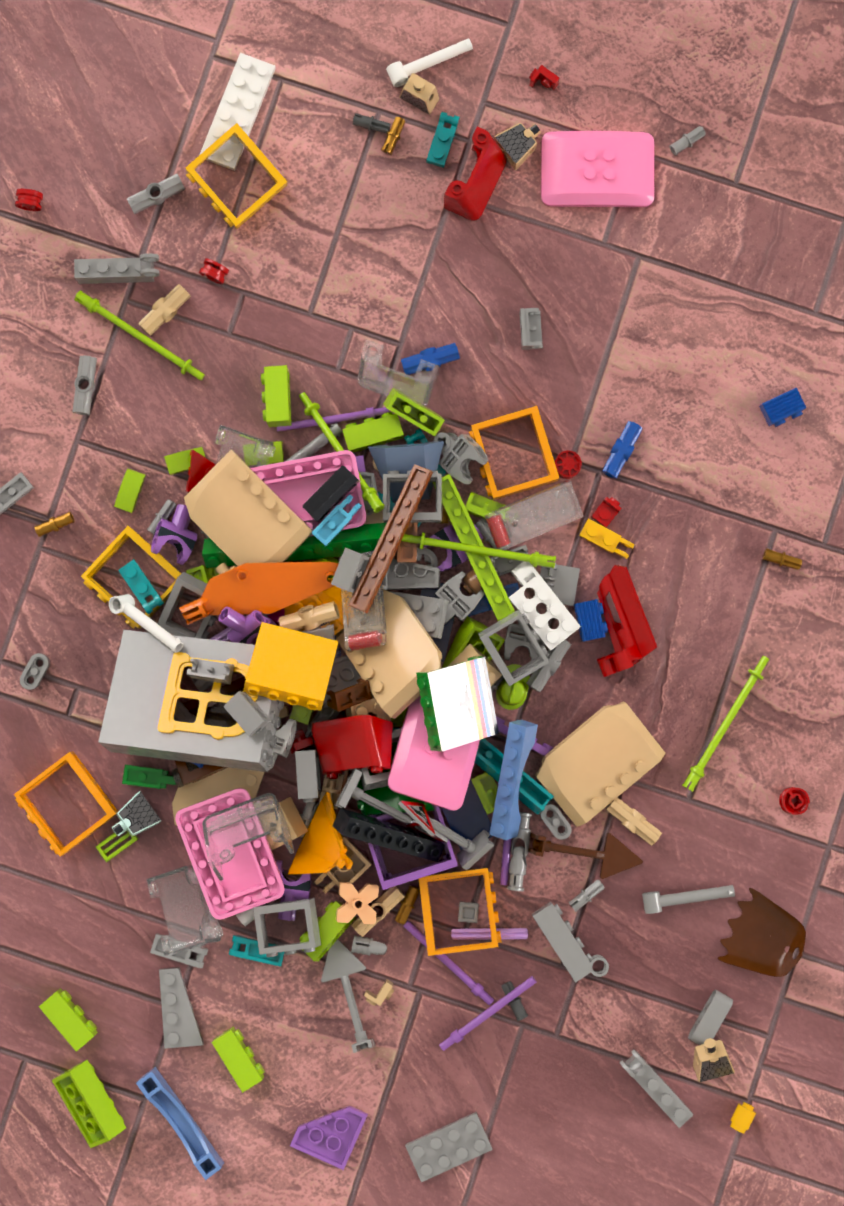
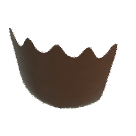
(762, 936)

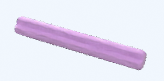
(485, 934)

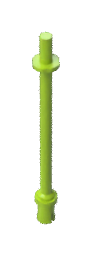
(94, 306)
(369, 493)
(534, 558)
(698, 770)

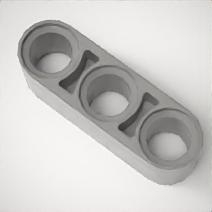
(710, 1017)

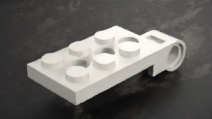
(530, 578)

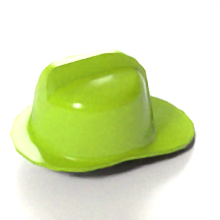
(515, 695)

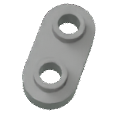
(32, 669)
(556, 821)

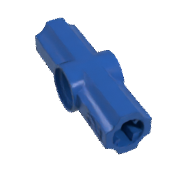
(433, 355)
(622, 449)

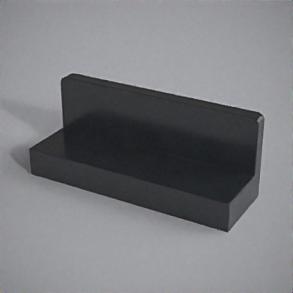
(330, 493)

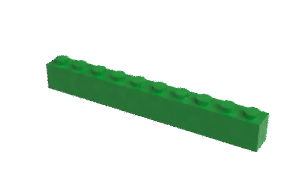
(358, 539)

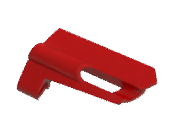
(631, 637)

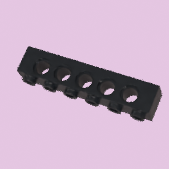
(388, 835)

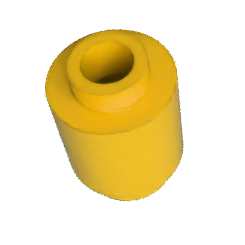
(742, 1117)

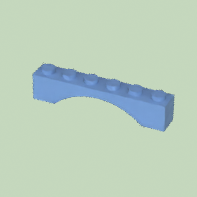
(506, 812)
(196, 1143)

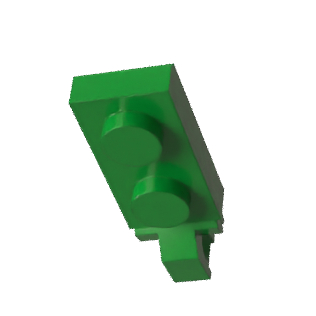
(146, 777)

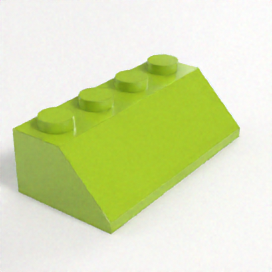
(89, 1104)

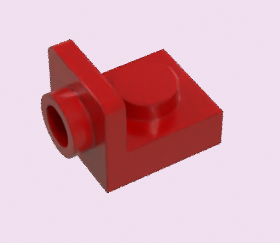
(546, 77)
(606, 511)
(300, 742)

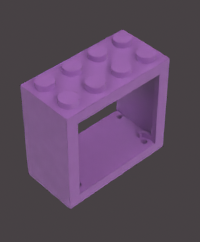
(388, 880)

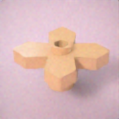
(348, 910)

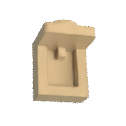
(384, 993)

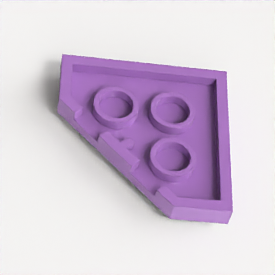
(331, 1136)

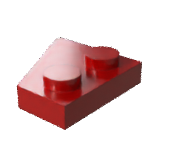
(198, 469)

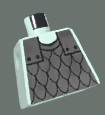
(136, 816)

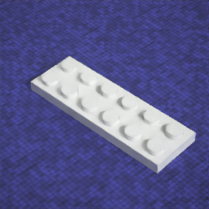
(240, 106)

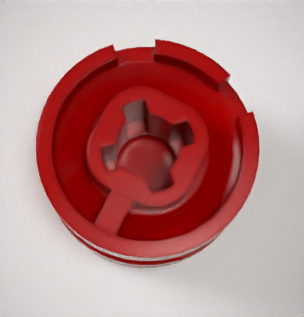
(29, 199)
(214, 271)
(568, 464)
(794, 800)

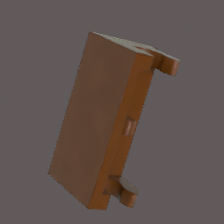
(350, 696)

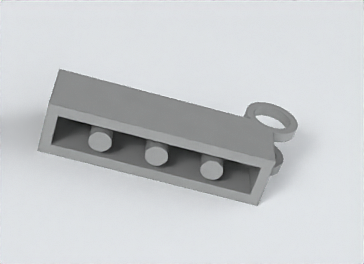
(116, 270)
(565, 944)
(657, 1088)

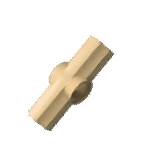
(164, 309)
(310, 617)
(634, 821)
(387, 902)

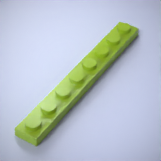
(480, 563)

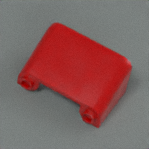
(472, 197)
(353, 744)

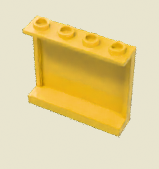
(290, 666)

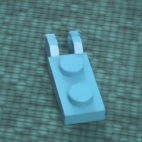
(335, 521)

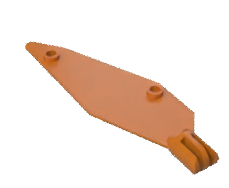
(260, 588)

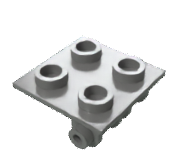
(562, 581)

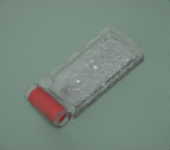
(534, 515)
(364, 629)

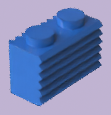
(782, 407)
(589, 618)

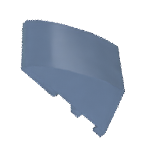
(403, 458)

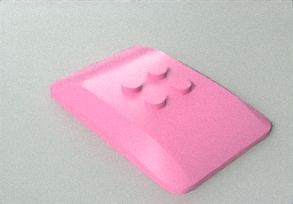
(597, 169)
(300, 478)
(428, 774)
(248, 878)

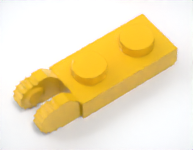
(604, 538)

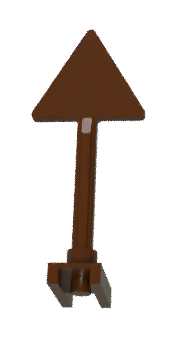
(614, 858)

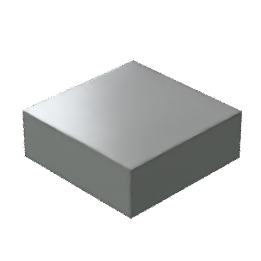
(468, 912)

